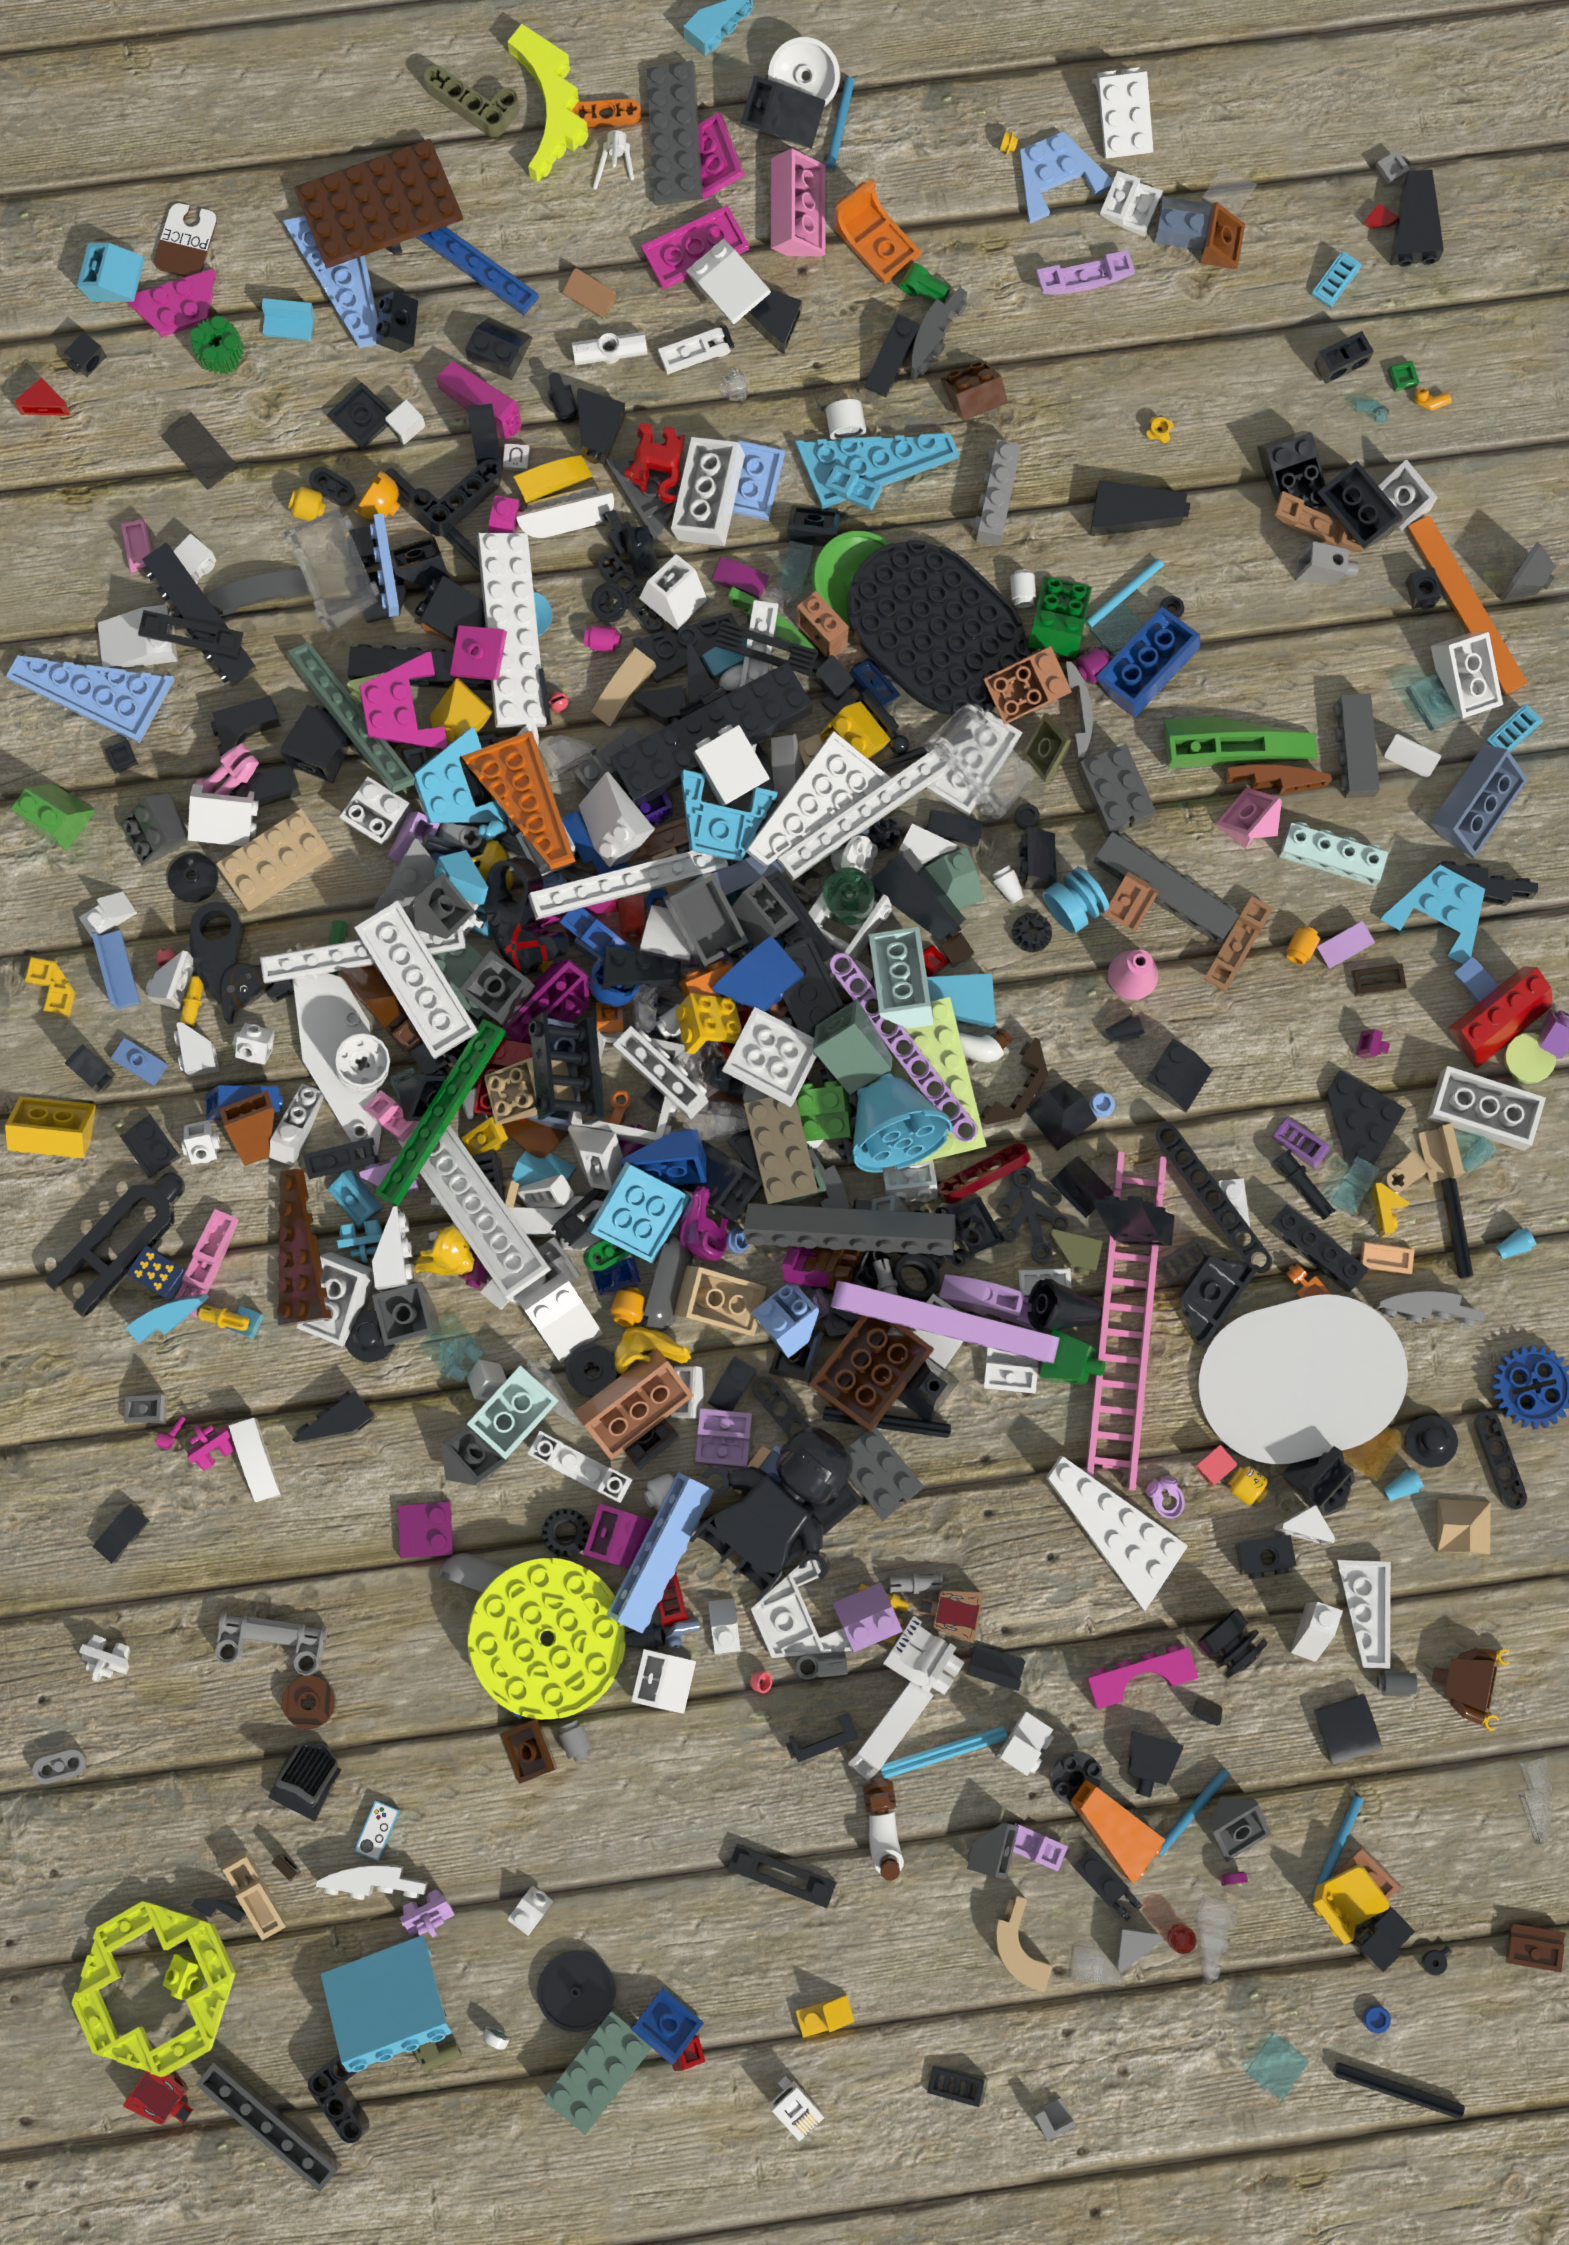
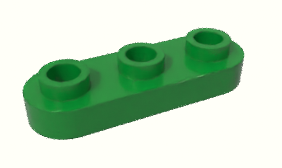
(604, 1255)

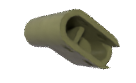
(435, 2055)

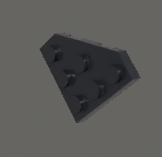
(1361, 1118)

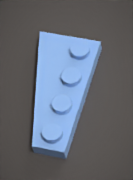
(382, 555)

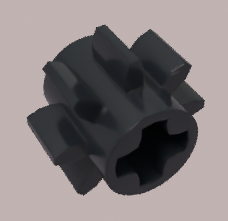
(885, 833)

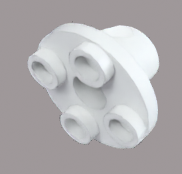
(857, 854)

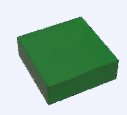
(1403, 376)

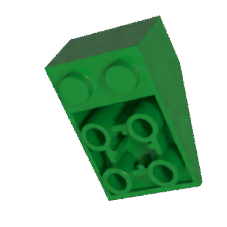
(1060, 616)

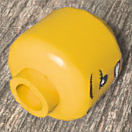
(1248, 1485)

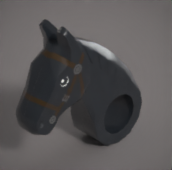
(217, 964)

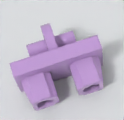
(428, 1916)

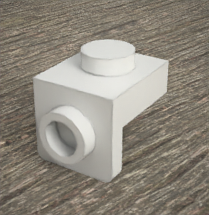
(530, 1910)

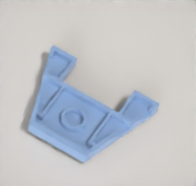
(1053, 164)

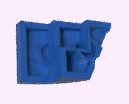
(760, 977)

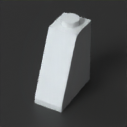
(1315, 1630)

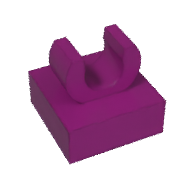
(1371, 1044)

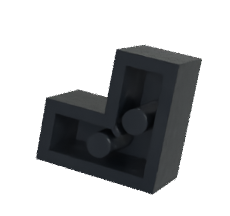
(1382, 1938)

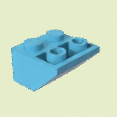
(110, 273)

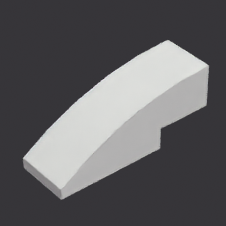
(254, 1459)

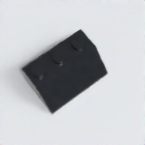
(1361, 506)

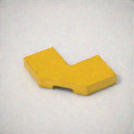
(60, 992)

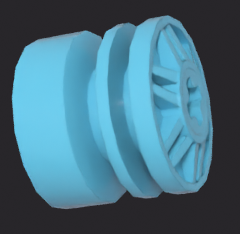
(1077, 898)

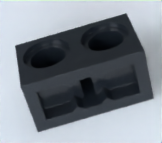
(1343, 357)

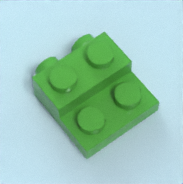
(824, 1111)

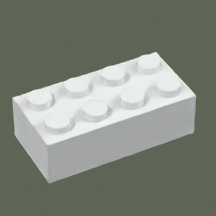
(708, 491)
(1486, 1108)

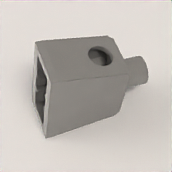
(1324, 564)

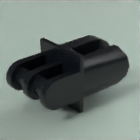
(562, 399)

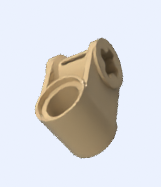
(1406, 1172)

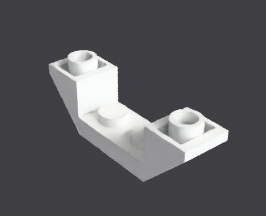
(579, 1467)

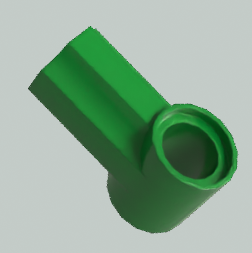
(919, 282)

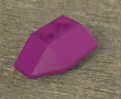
(558, 992)

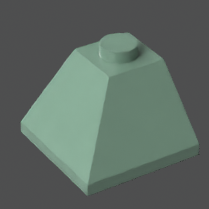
(957, 878)

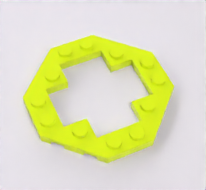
(205, 2006)

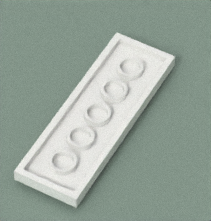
(416, 979)

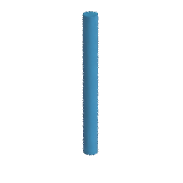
(840, 122)
(1194, 1809)
(1340, 1841)

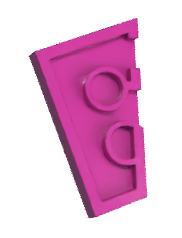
(718, 156)

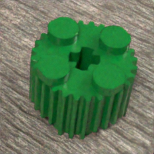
(217, 345)

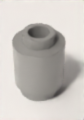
(575, 1741)

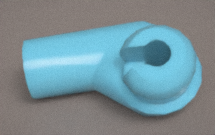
(492, 830)

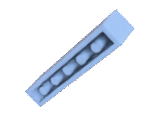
(660, 1552)

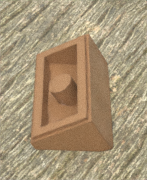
(589, 293)

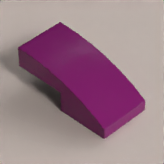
(740, 576)

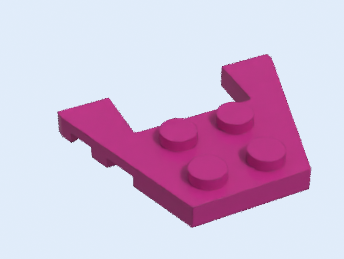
(390, 706)

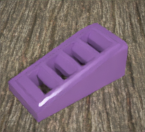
(1306, 1135)

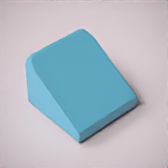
(255, 1320)

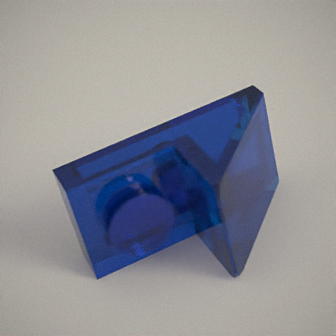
(617, 1276)

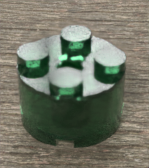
(835, 891)

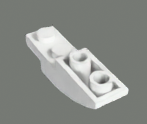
(361, 1880)

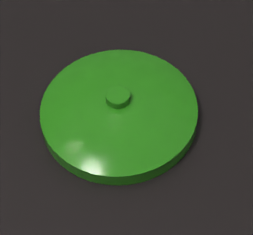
(838, 564)

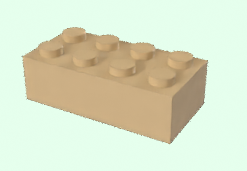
(274, 859)

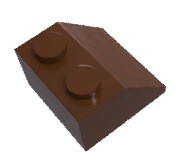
(373, 993)

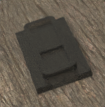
(198, 450)

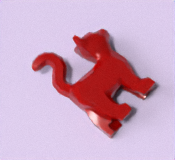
(657, 457)

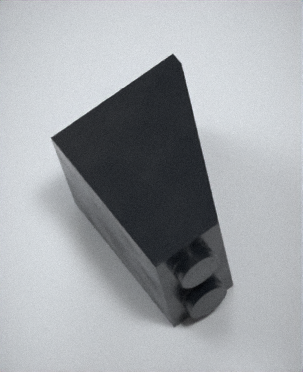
(316, 744)

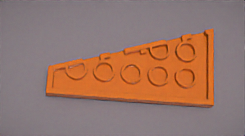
(519, 784)

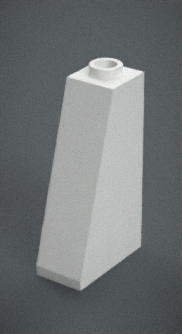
(890, 1730)

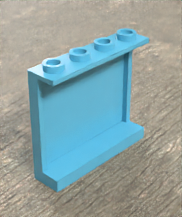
(385, 2004)

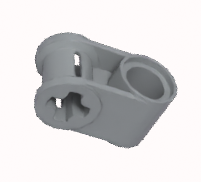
(461, 835)

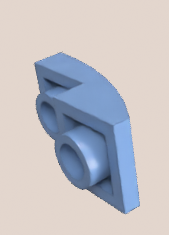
(1475, 980)

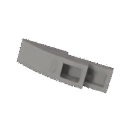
(1420, 1305)

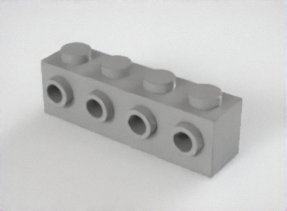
(998, 494)

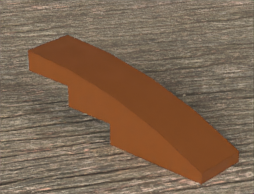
(1287, 778)

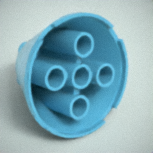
(896, 1126)

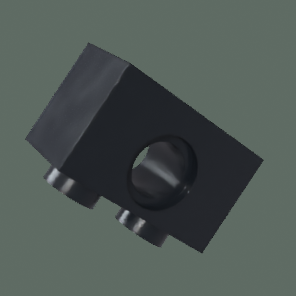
(396, 321)
(1280, 1549)

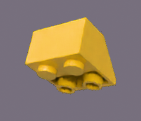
(858, 729)

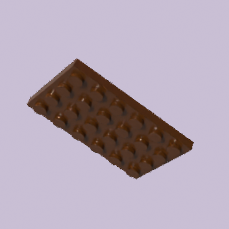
(378, 203)

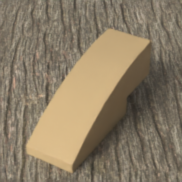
(623, 685)
(253, 1894)

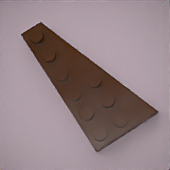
(299, 1257)

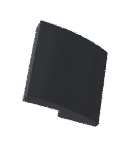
(1348, 1729)

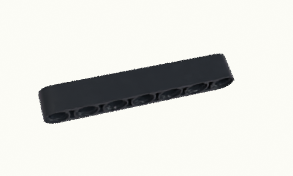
(1222, 1207)

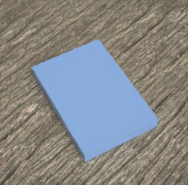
(758, 480)

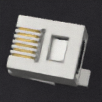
(795, 2109)

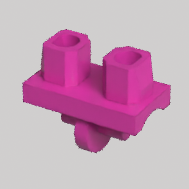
(200, 1453)

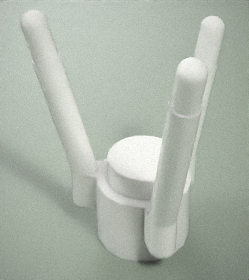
(616, 146)

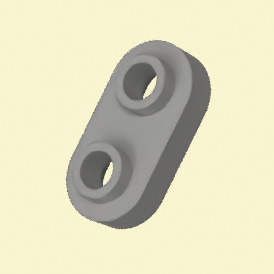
(60, 1766)

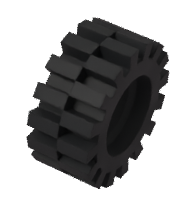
(549, 1532)

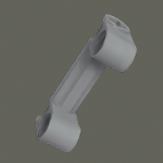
(271, 1632)

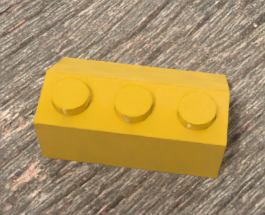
(50, 1127)

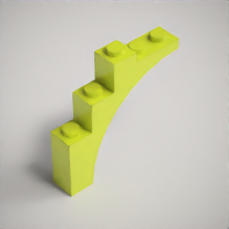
(549, 68)

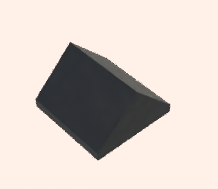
(812, 525)
(418, 1094)
(976, 1212)
(800, 1364)
(652, 1444)

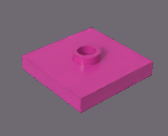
(478, 652)

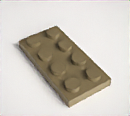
(780, 1149)

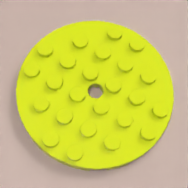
(507, 1644)

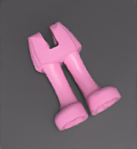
(234, 763)

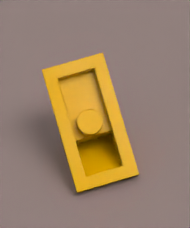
(485, 1138)
(1385, 1201)
(825, 2016)

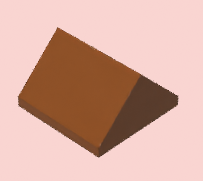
(1223, 238)

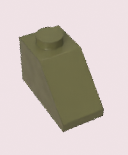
(1077, 1251)

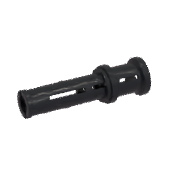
(1296, 1174)

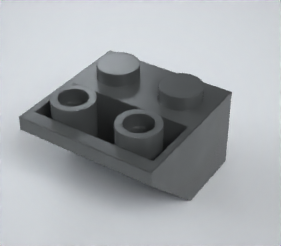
(154, 828)
(763, 912)

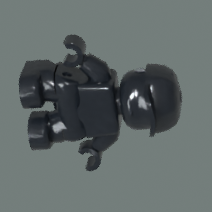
(778, 1507)

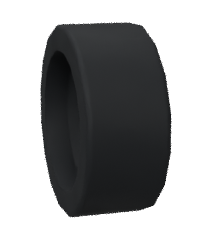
(928, 1270)

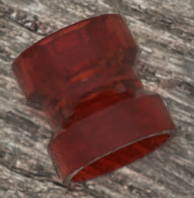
(1185, 1940)

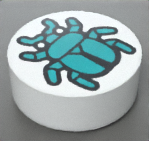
(495, 2038)

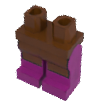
(819, 1266)

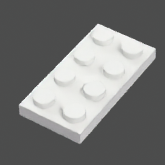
(952, 789)

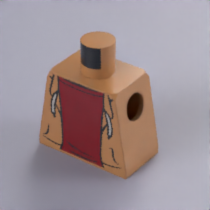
(954, 1613)

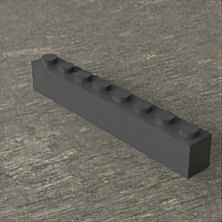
(850, 1229)

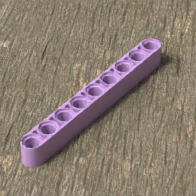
(892, 1040)
(945, 1322)

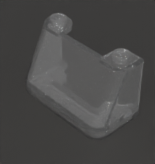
(333, 569)
(981, 760)

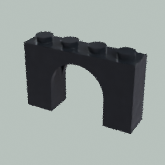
(233, 728)

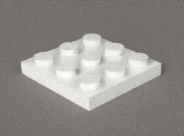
(771, 1057)

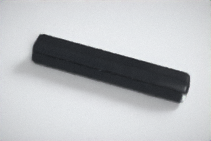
(447, 847)

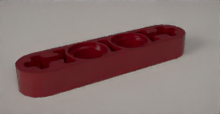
(1016, 1157)

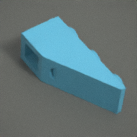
(714, 22)

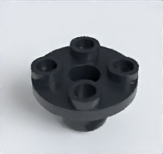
(366, 1340)
(1431, 1441)
(1071, 1772)

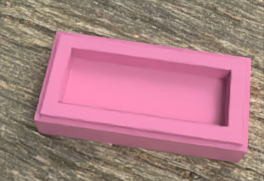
(136, 543)

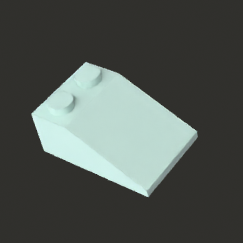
(513, 1412)

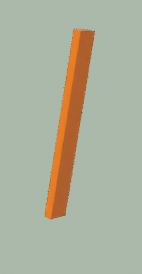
(1464, 599)

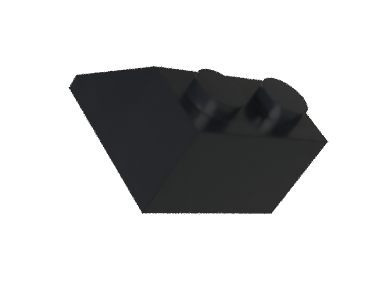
(497, 348)
(1178, 1075)

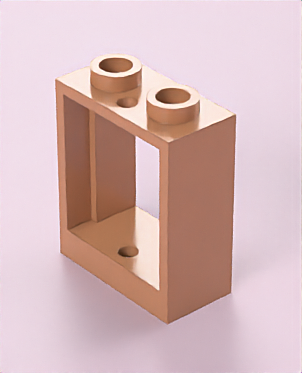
(817, 618)

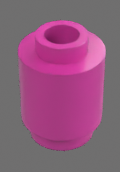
(602, 638)

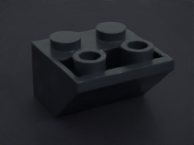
(1039, 859)

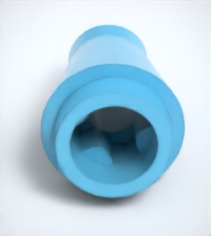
(1517, 1243)
(1405, 1484)

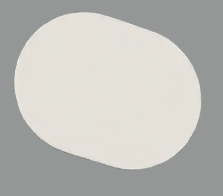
(1303, 1379)

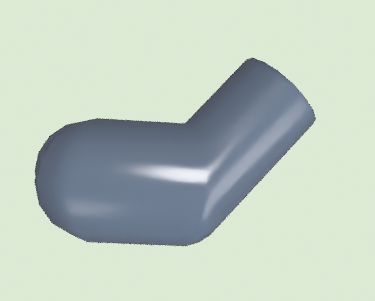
(678, 1629)

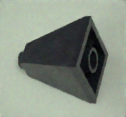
(927, 1400)

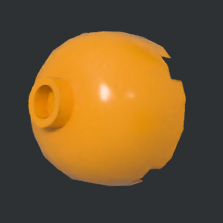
(379, 498)

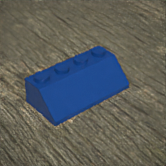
(1149, 661)

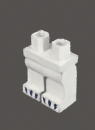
(923, 1658)

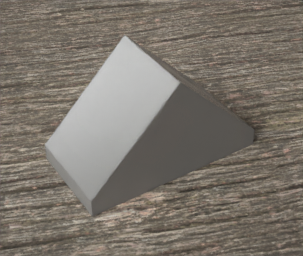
(1133, 1945)

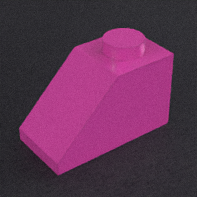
(503, 515)

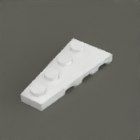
(1368, 1601)

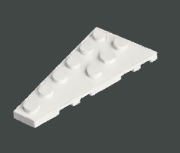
(1125, 1537)

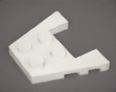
(787, 1623)

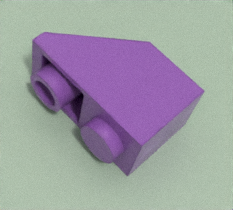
(1555, 1033)

